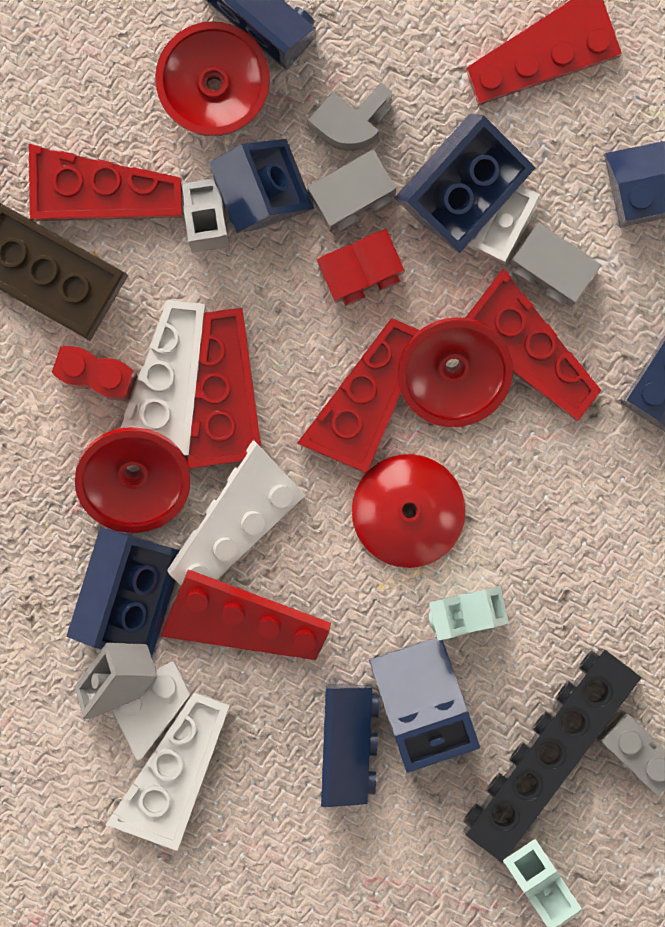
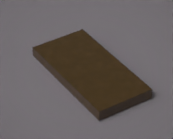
(55, 275)

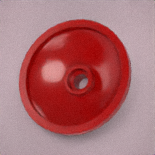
(209, 53)
(457, 393)
(126, 498)
(379, 513)

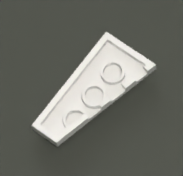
(169, 376)
(244, 512)
(169, 783)

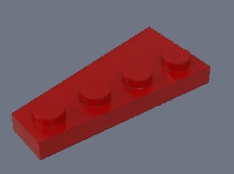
(553, 47)
(92, 189)
(535, 348)
(224, 396)
(360, 409)
(235, 618)

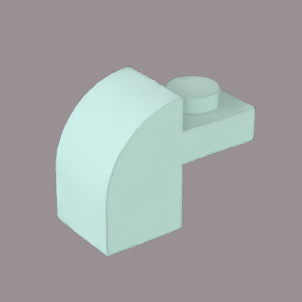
(468, 613)
(543, 885)

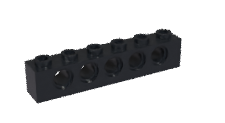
(501, 838)

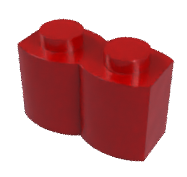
(360, 267)
(85, 371)

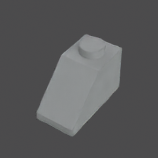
(115, 678)

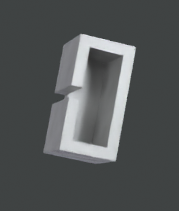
(352, 190)
(555, 265)
(637, 751)

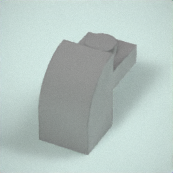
(350, 128)
(204, 216)

